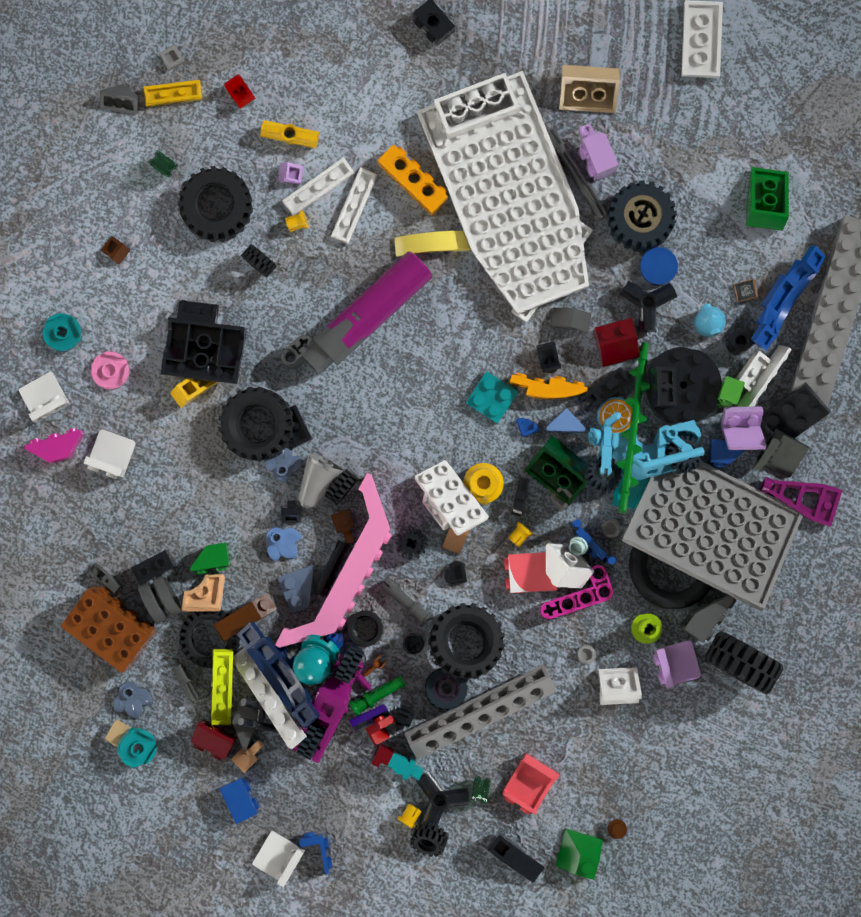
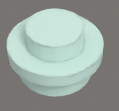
(578, 546)

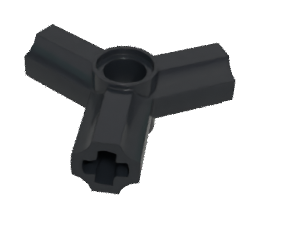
(647, 315)
(431, 788)

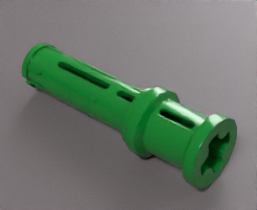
(369, 699)

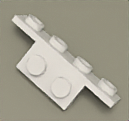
(759, 372)

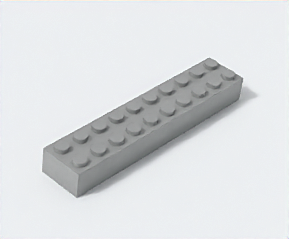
(832, 314)

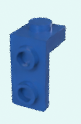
(311, 838)

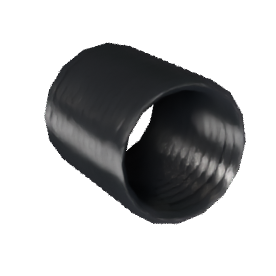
(409, 652)

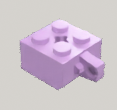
(597, 153)

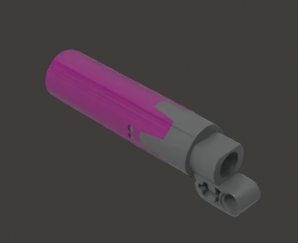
(361, 316)

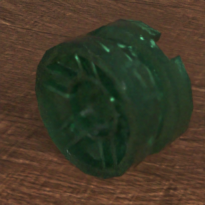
(162, 164)
(480, 790)

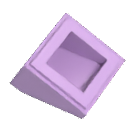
(290, 173)

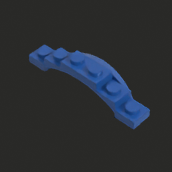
(784, 295)

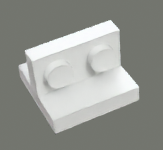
(619, 686)

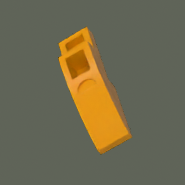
(555, 390)

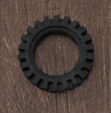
(187, 632)

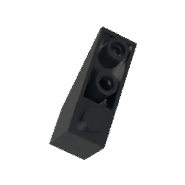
(515, 857)

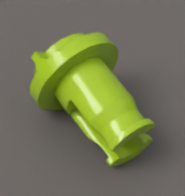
(638, 628)

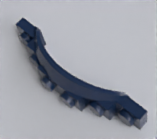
(279, 673)

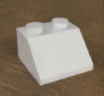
(566, 568)

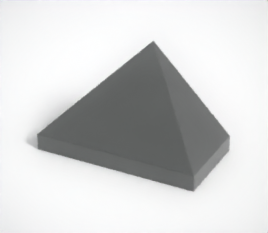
(119, 99)

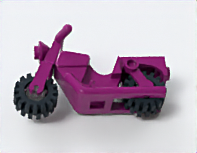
(331, 704)

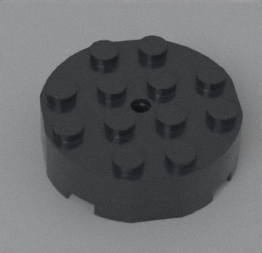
(700, 382)

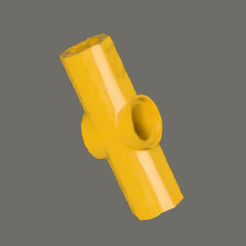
(277, 132)

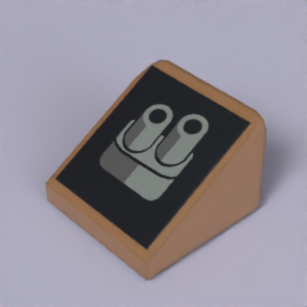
(745, 290)

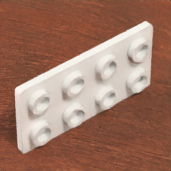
(449, 499)

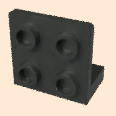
(781, 454)

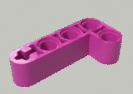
(595, 598)

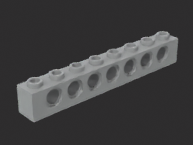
(480, 712)

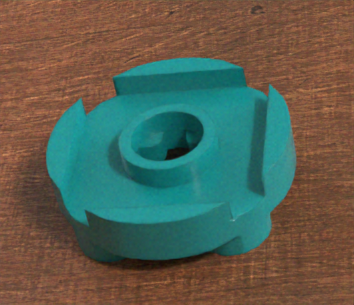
(52, 327)
(133, 737)

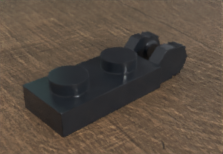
(606, 388)

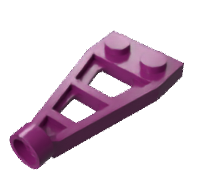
(826, 504)

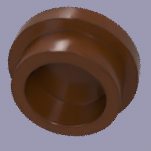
(617, 829)

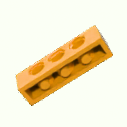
(429, 203)

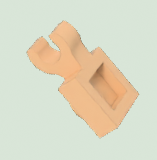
(246, 759)

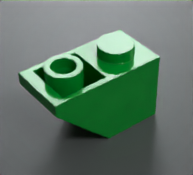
(212, 557)

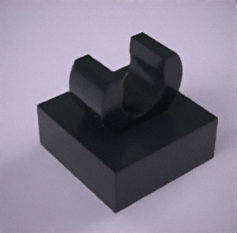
(291, 513)

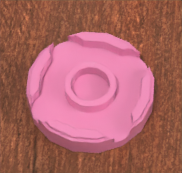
(110, 370)

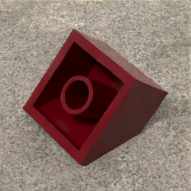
(616, 342)
(213, 739)

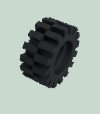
(258, 260)
(341, 487)
(429, 839)

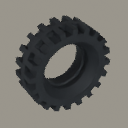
(222, 228)
(234, 412)
(474, 617)

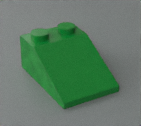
(767, 199)

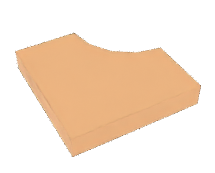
(206, 595)

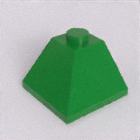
(579, 854)

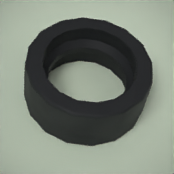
(379, 630)

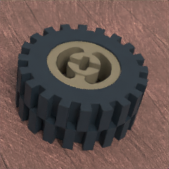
(624, 204)

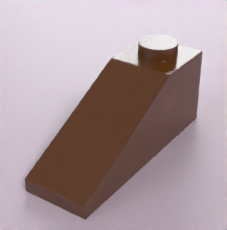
(249, 613)

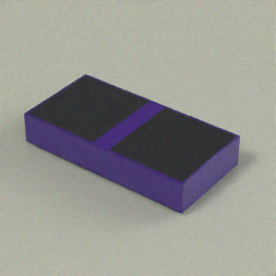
(368, 717)

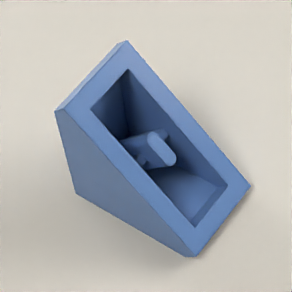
(566, 423)

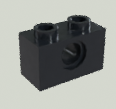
(431, 11)
(154, 567)

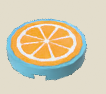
(612, 406)

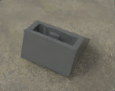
(703, 619)

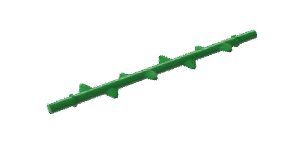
(631, 434)

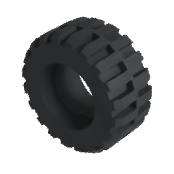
(743, 662)

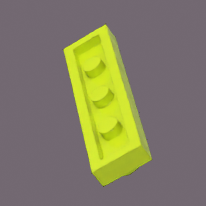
(221, 686)

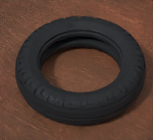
(657, 596)

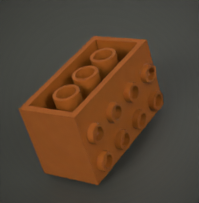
(109, 628)

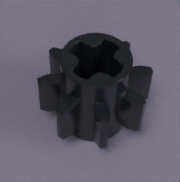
(403, 717)

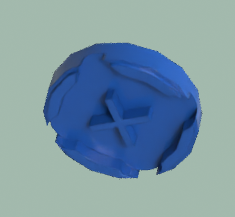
(658, 266)

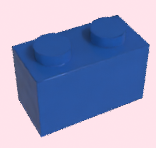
(240, 800)

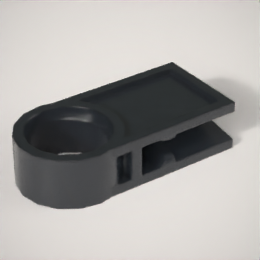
(520, 496)

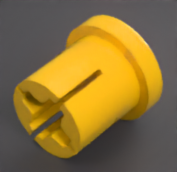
(297, 221)
(520, 534)
(409, 816)

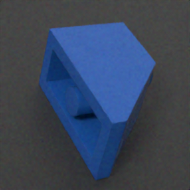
(720, 454)

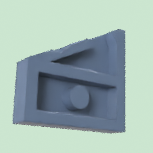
(297, 588)

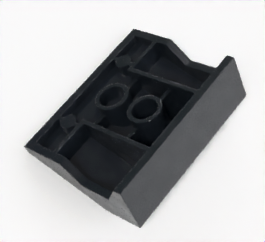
(203, 350)

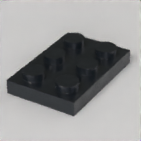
(796, 412)

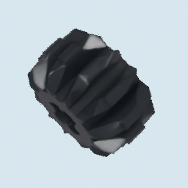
(413, 537)

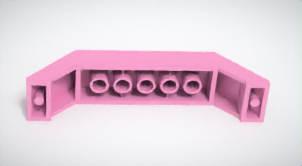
(352, 574)

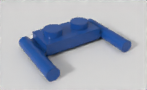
(595, 550)

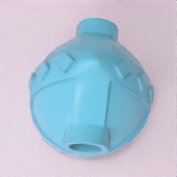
(709, 321)

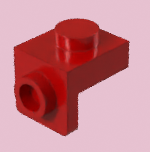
(239, 91)
(377, 731)

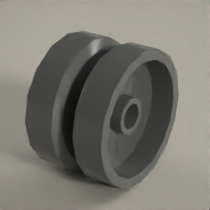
(159, 599)

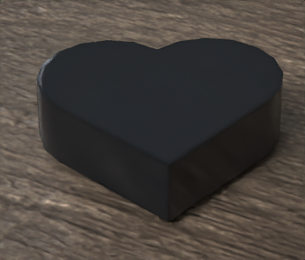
(456, 573)

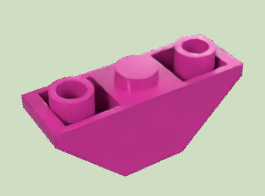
(57, 446)

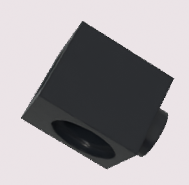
(746, 335)

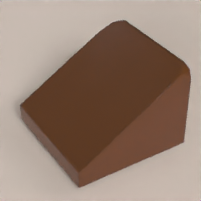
(115, 250)

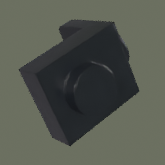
(548, 357)

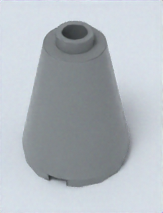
(317, 480)

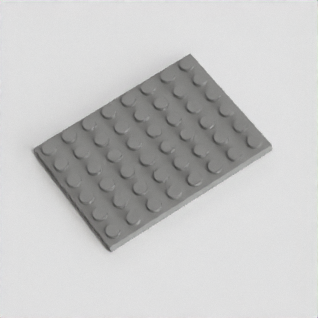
(715, 531)

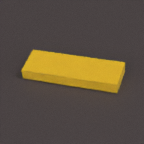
(172, 93)

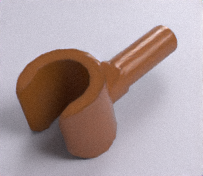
(376, 664)

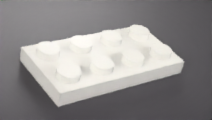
(702, 39)

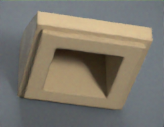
(116, 732)

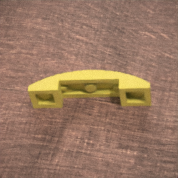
(431, 242)

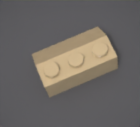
(589, 88)

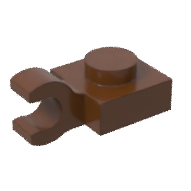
(343, 523)

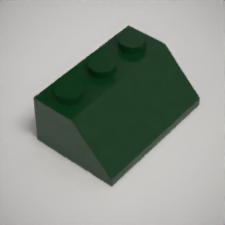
(559, 467)

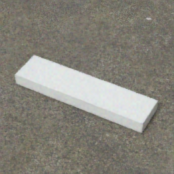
(318, 186)
(354, 205)

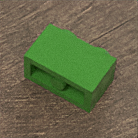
(730, 392)

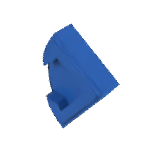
(526, 427)

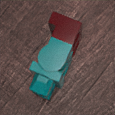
(397, 761)

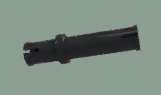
(331, 568)

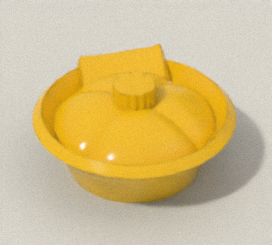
(484, 482)

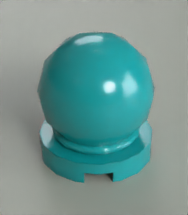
(315, 660)

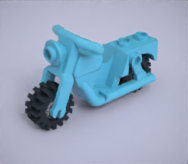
(678, 441)

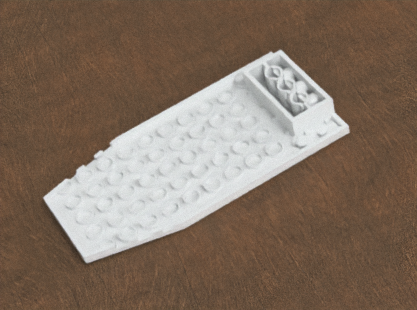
(508, 189)

